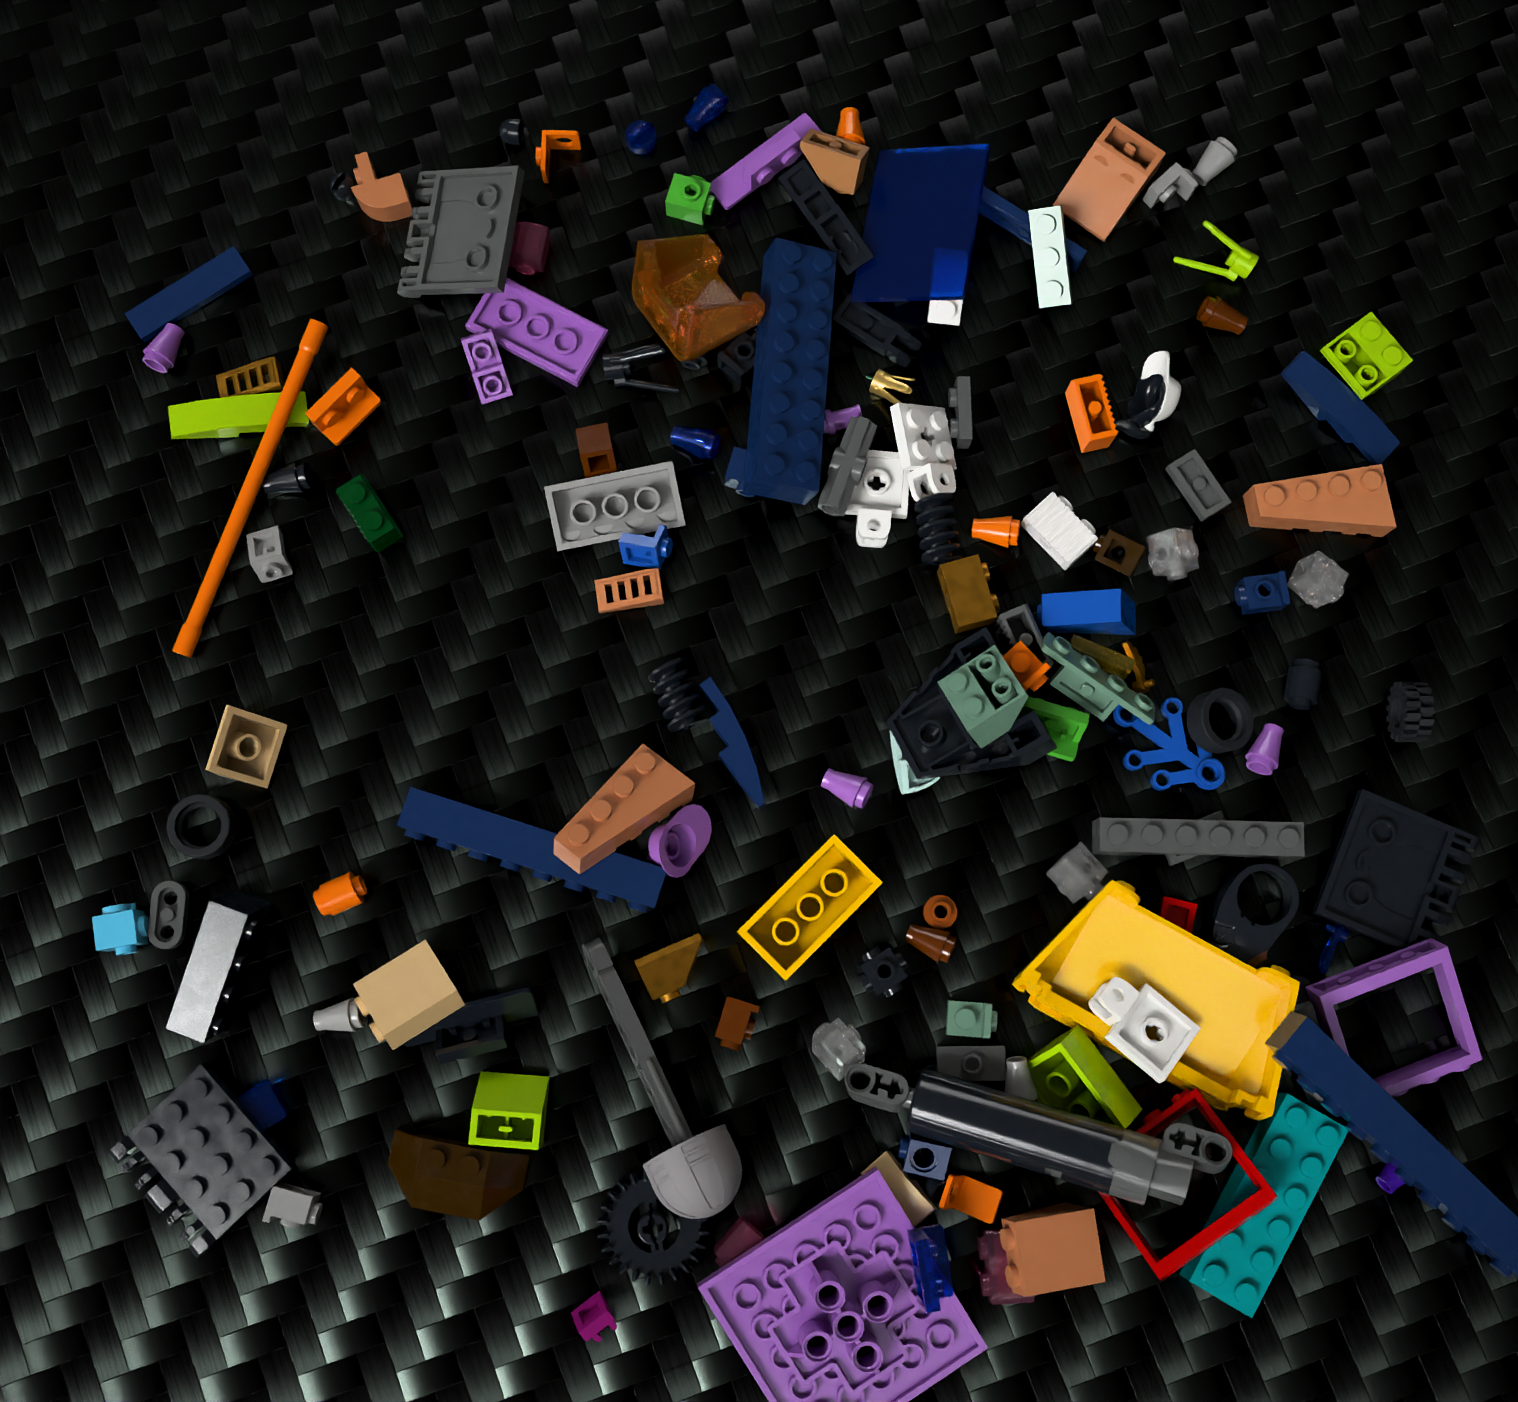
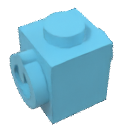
(120, 929)

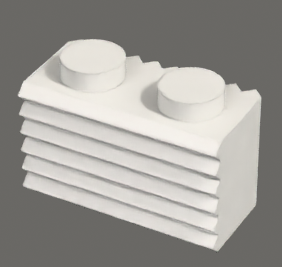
(1059, 530)

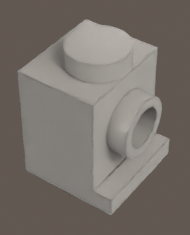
(293, 1206)

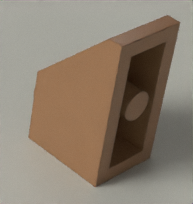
(835, 160)

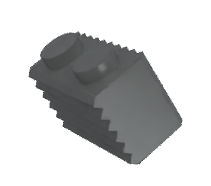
(1020, 625)

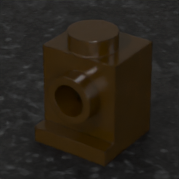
(1133, 552)

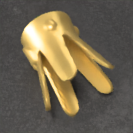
(884, 380)

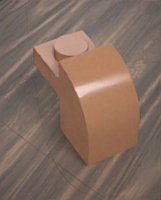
(380, 198)

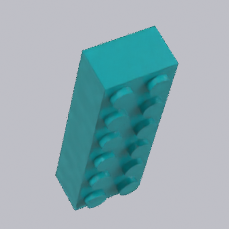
(1293, 1157)

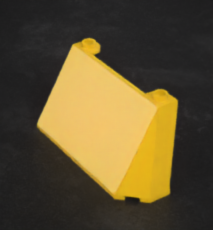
(1218, 992)

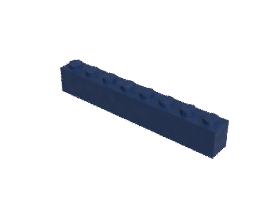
(528, 847)

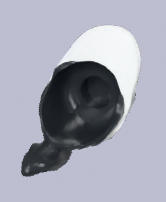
(1154, 397)

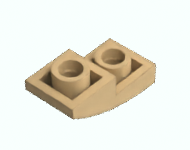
(906, 1191)

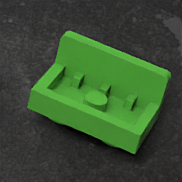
(1063, 723)

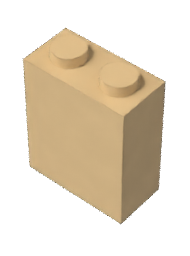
(407, 995)

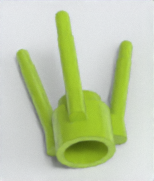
(1239, 260)

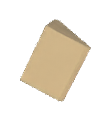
(246, 747)

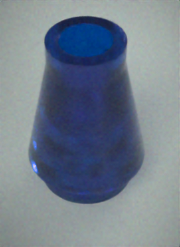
(706, 107)
(697, 441)

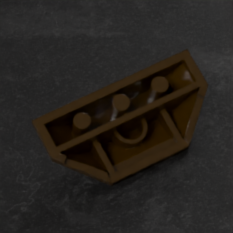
(455, 1176)

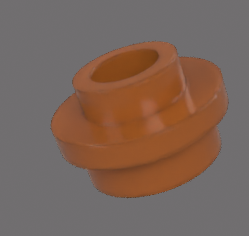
(930, 917)

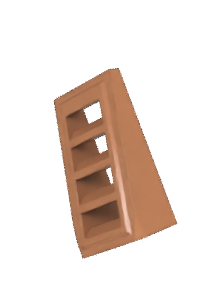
(638, 577)

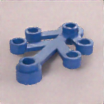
(1173, 749)

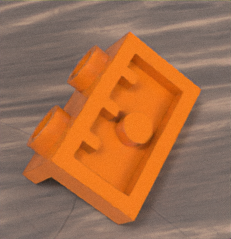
(343, 407)

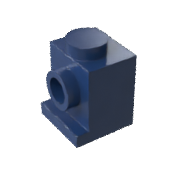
(1253, 602)

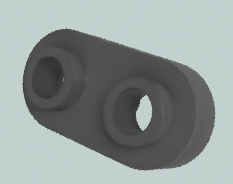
(165, 915)

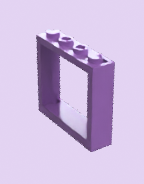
(1385, 971)

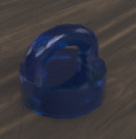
(640, 137)

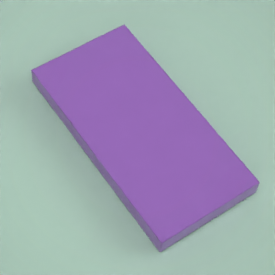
(539, 331)

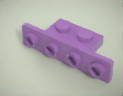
(762, 163)

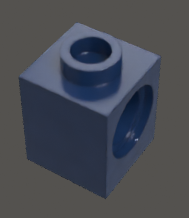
(930, 1166)

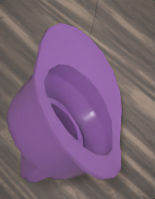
(680, 840)

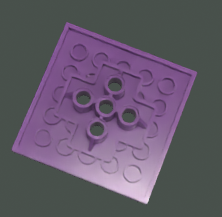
(862, 1248)

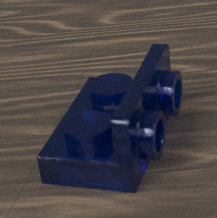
(930, 1266)

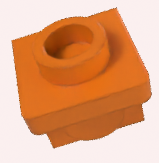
(1026, 667)

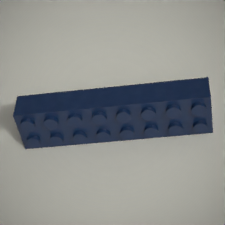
(790, 373)

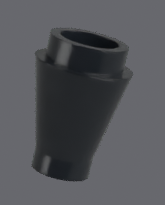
(290, 479)

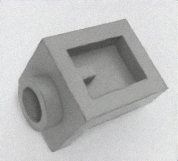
(1173, 180)
(268, 554)

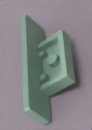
(1091, 686)

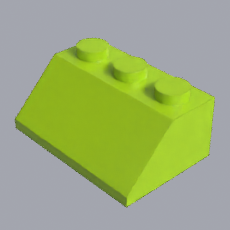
(1080, 1081)

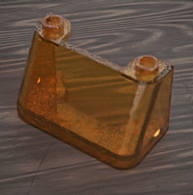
(686, 298)

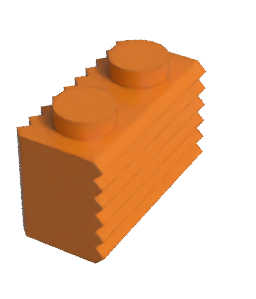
(1091, 413)

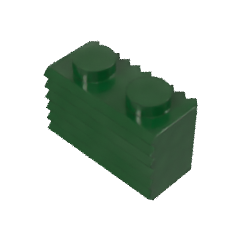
(369, 513)

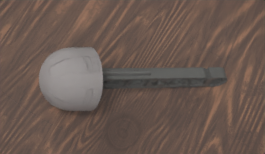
(699, 1171)

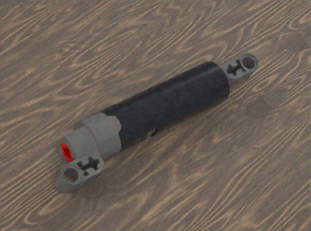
(1044, 1136)

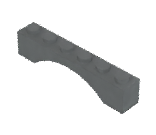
(1198, 837)

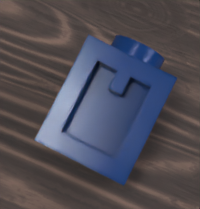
(646, 550)

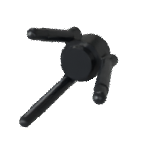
(618, 365)

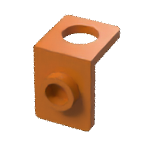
(549, 142)
(971, 1197)

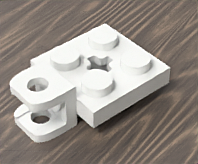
(928, 457)
(877, 508)
(1133, 1011)

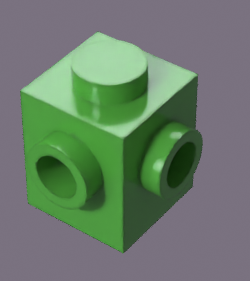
(689, 198)

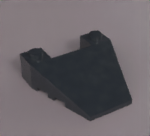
(938, 741)

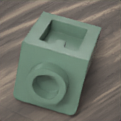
(970, 1019)

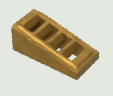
(258, 368)

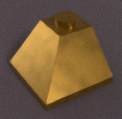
(669, 968)

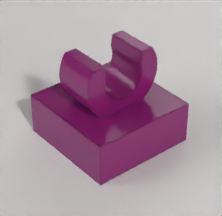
(593, 1317)

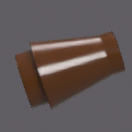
(1220, 315)
(932, 942)

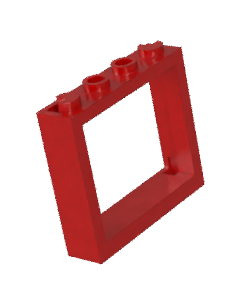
(1155, 1124)

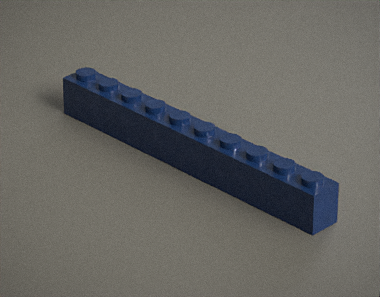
(1398, 1139)

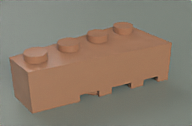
(1332, 501)
(628, 803)

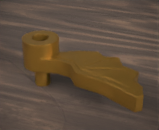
(1141, 685)

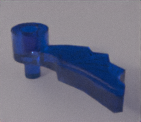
(1339, 934)

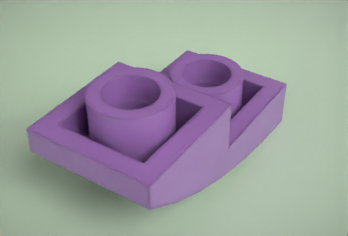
(486, 366)

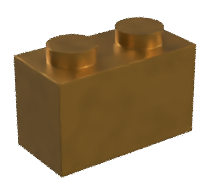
(968, 593)

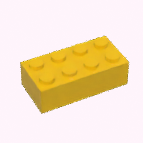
(809, 907)

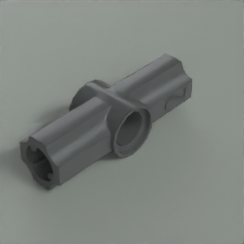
(847, 466)

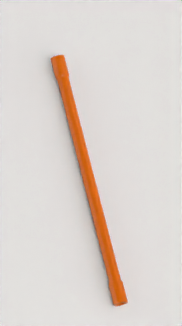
(192, 628)

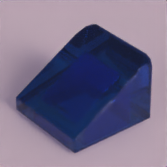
(264, 1104)

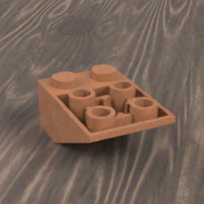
(1109, 179)

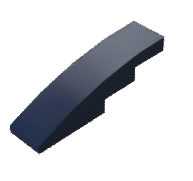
(1341, 407)
(737, 755)

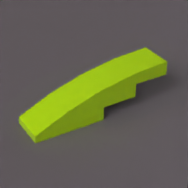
(231, 416)

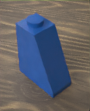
(1088, 612)

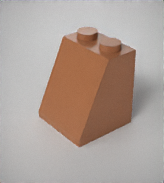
(1052, 1249)

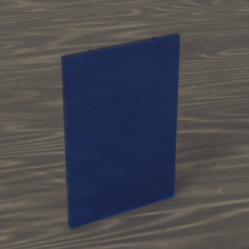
(922, 223)

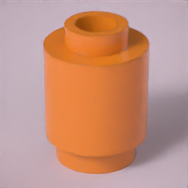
(340, 894)

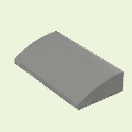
(614, 503)

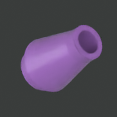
(163, 350)
(1265, 752)
(849, 788)

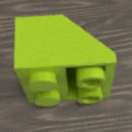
(1366, 356)
(509, 1110)

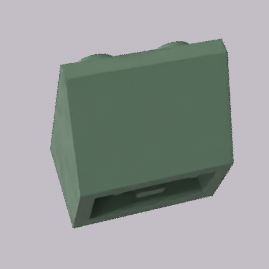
(985, 696)

